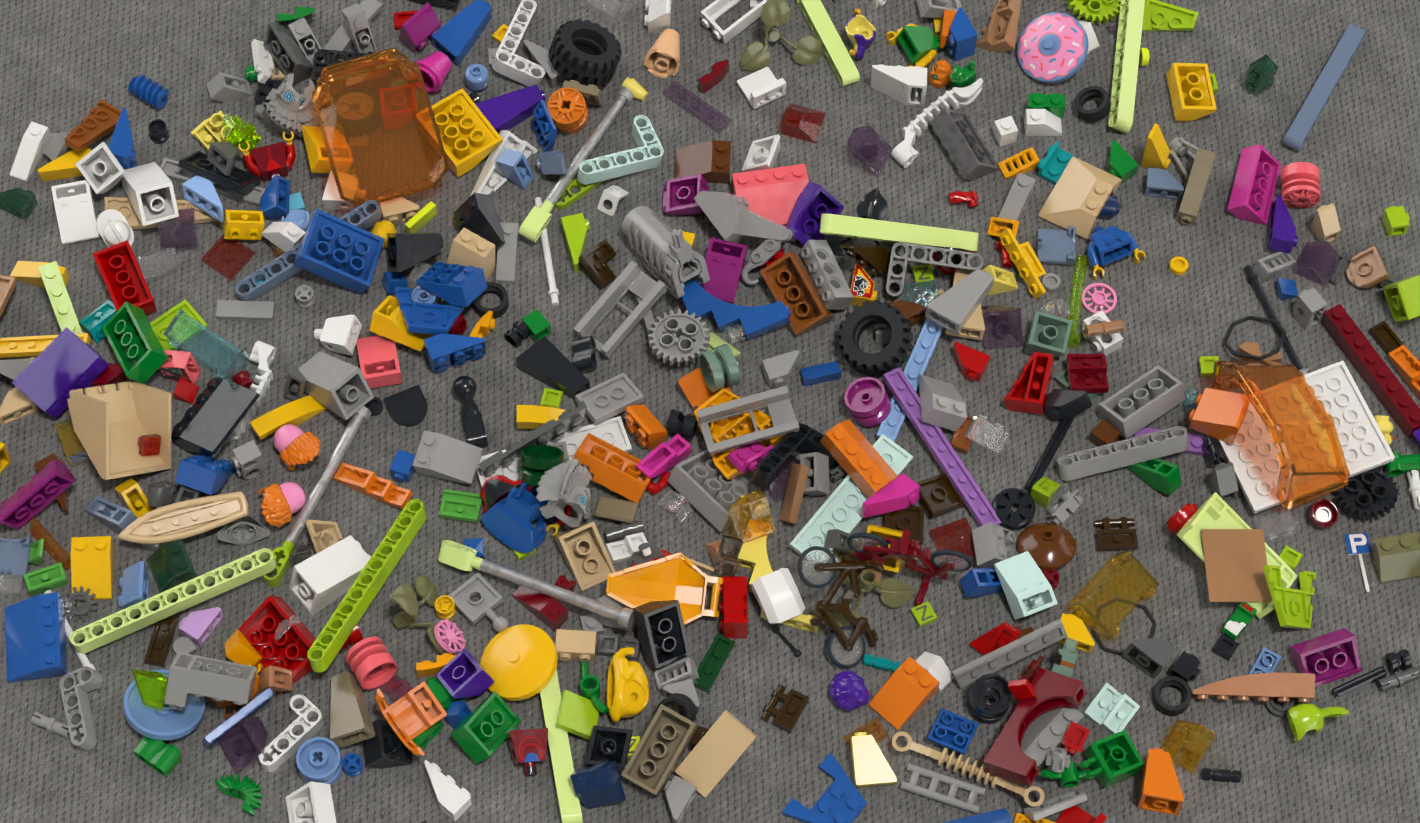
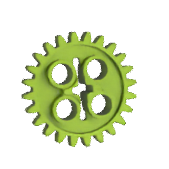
(1095, 9)

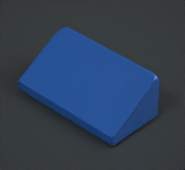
(820, 373)

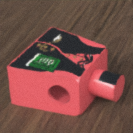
(180, 365)

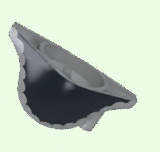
(243, 531)

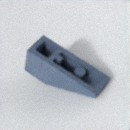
(110, 514)

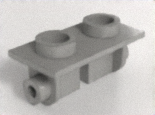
(1058, 511)

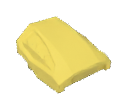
(211, 130)

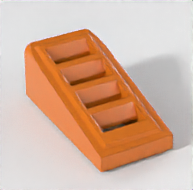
(947, 20)

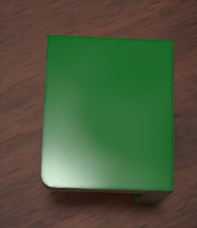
(537, 325)

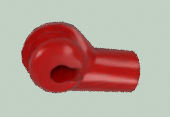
(661, 484)

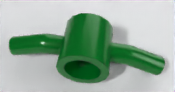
(590, 681)
(1069, 777)

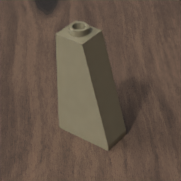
(1196, 187)
(348, 711)

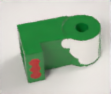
(1239, 621)

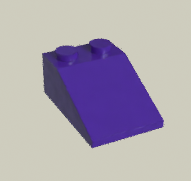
(807, 212)

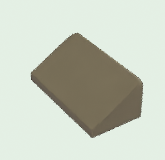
(616, 509)

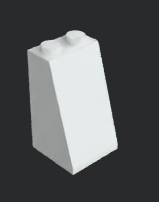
(150, 193)
(328, 574)

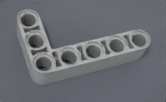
(927, 259)

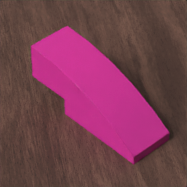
(664, 457)

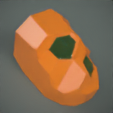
(940, 74)

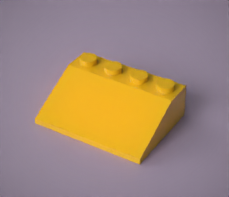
(464, 132)

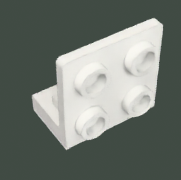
(762, 87)

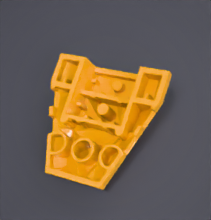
(733, 428)

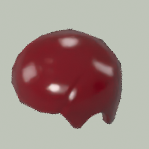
(1323, 513)

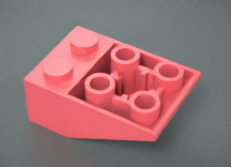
(379, 361)

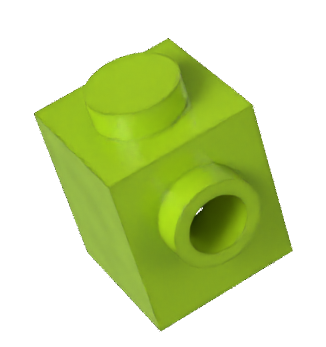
(1396, 220)

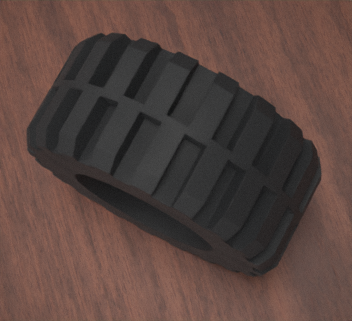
(585, 52)
(861, 319)

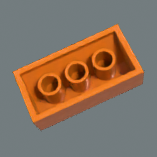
(858, 457)
(612, 468)

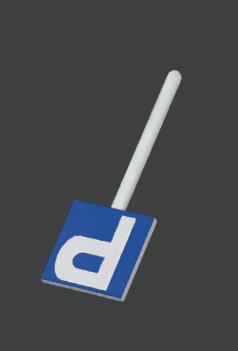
(1357, 545)

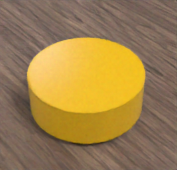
(1178, 266)

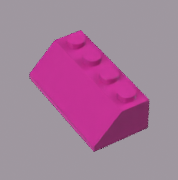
(1254, 185)

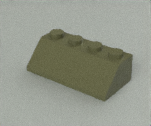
(1397, 557)

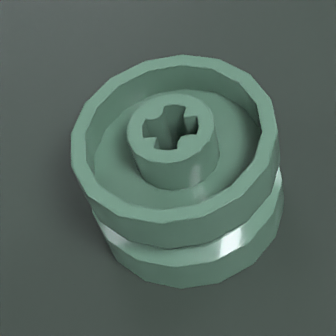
(719, 368)

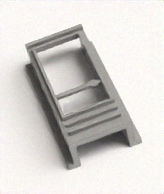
(631, 280)
(779, 408)

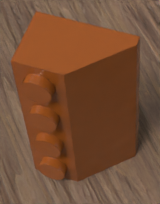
(794, 287)

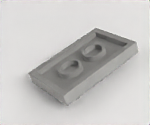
(610, 398)

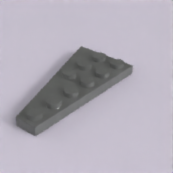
(540, 436)

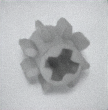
(1057, 759)

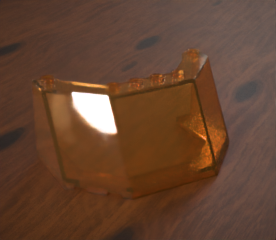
(1297, 422)

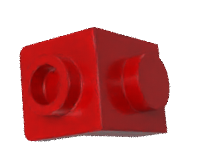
(1074, 737)

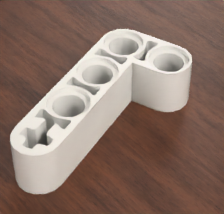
(287, 736)

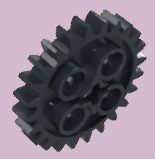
(1368, 493)

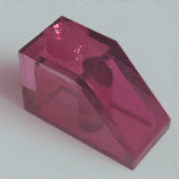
(396, 688)

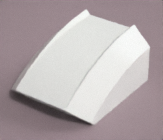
(778, 596)

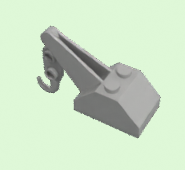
(737, 223)

